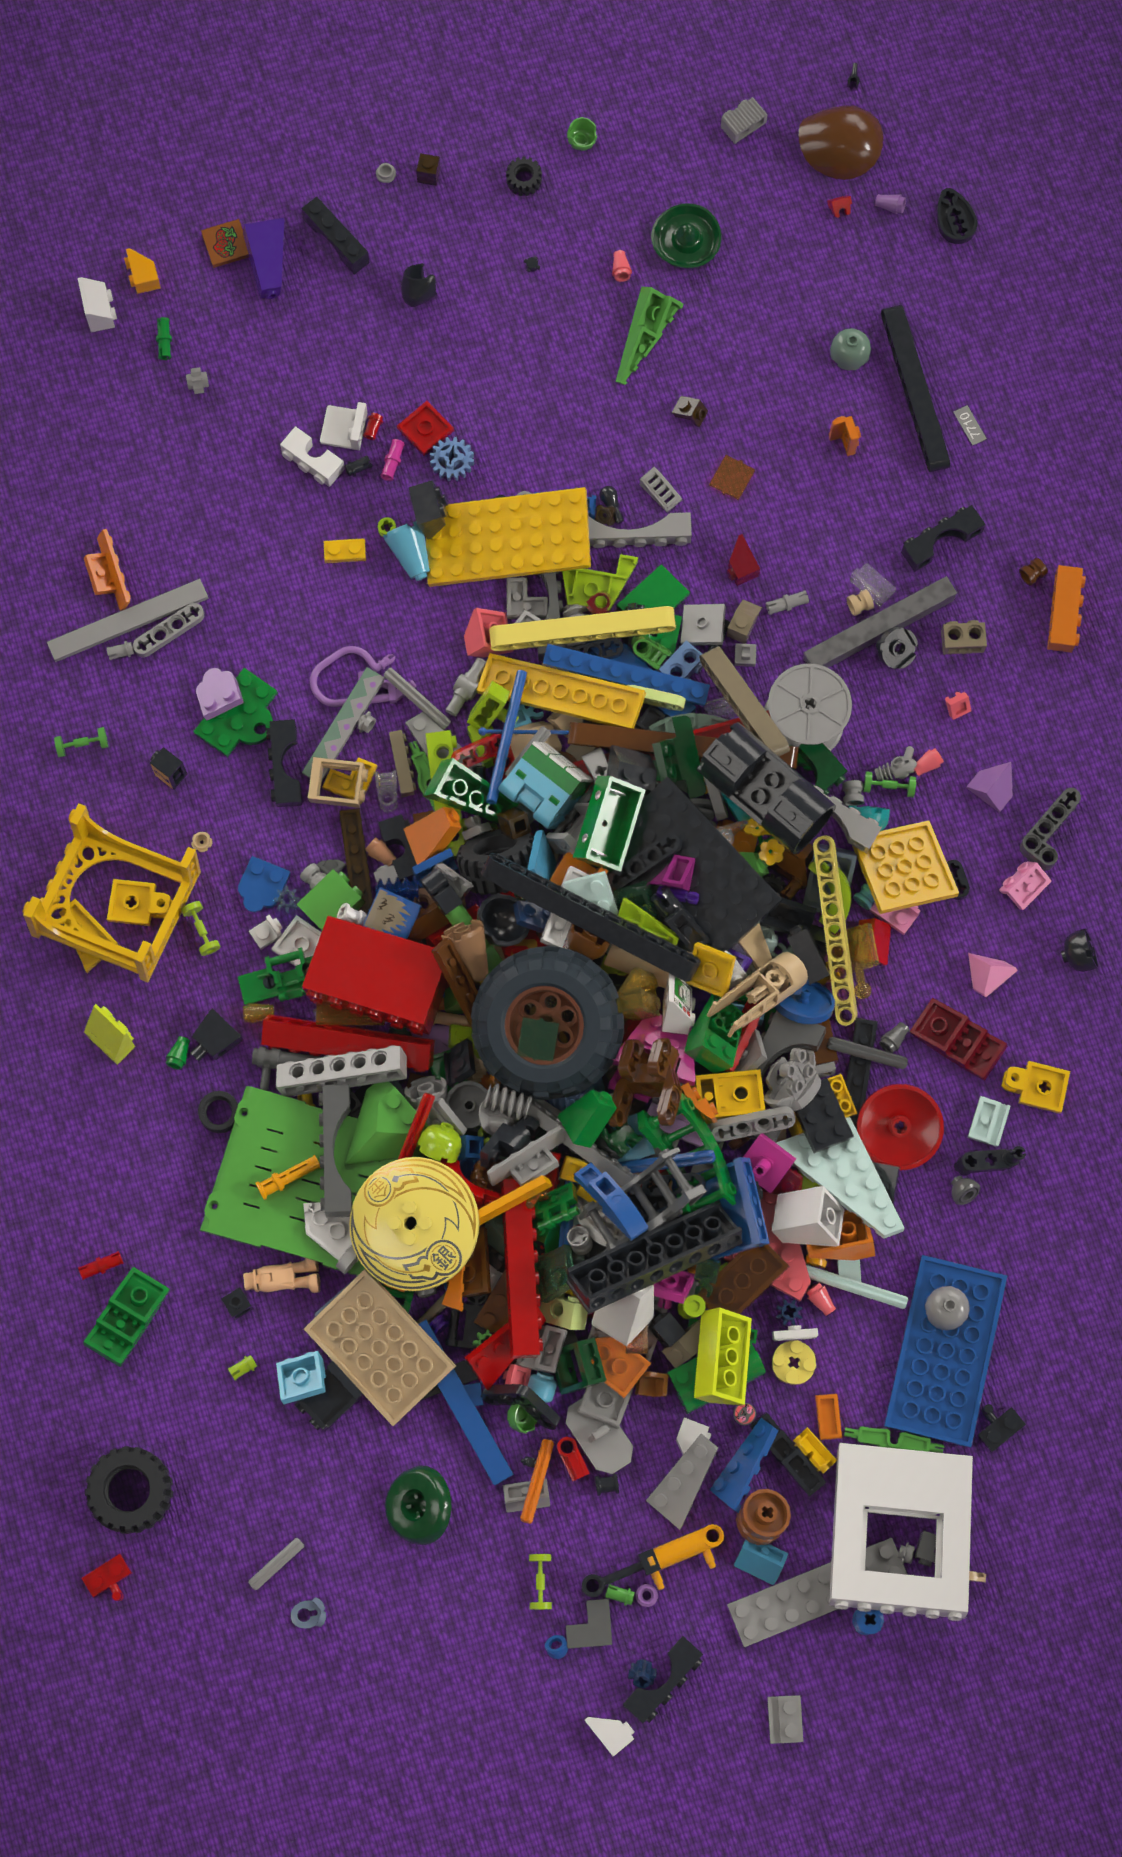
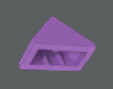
(993, 785)

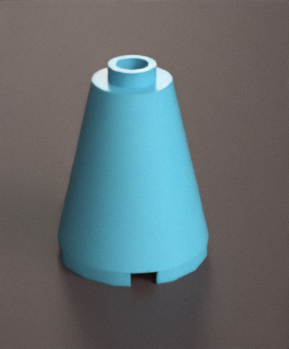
(410, 550)

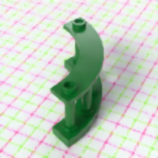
(650, 1128)

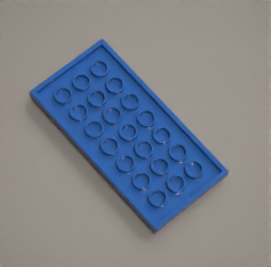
(945, 1370)

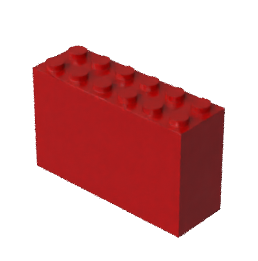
(375, 976)

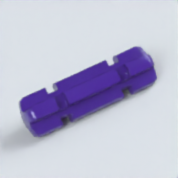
(682, 895)

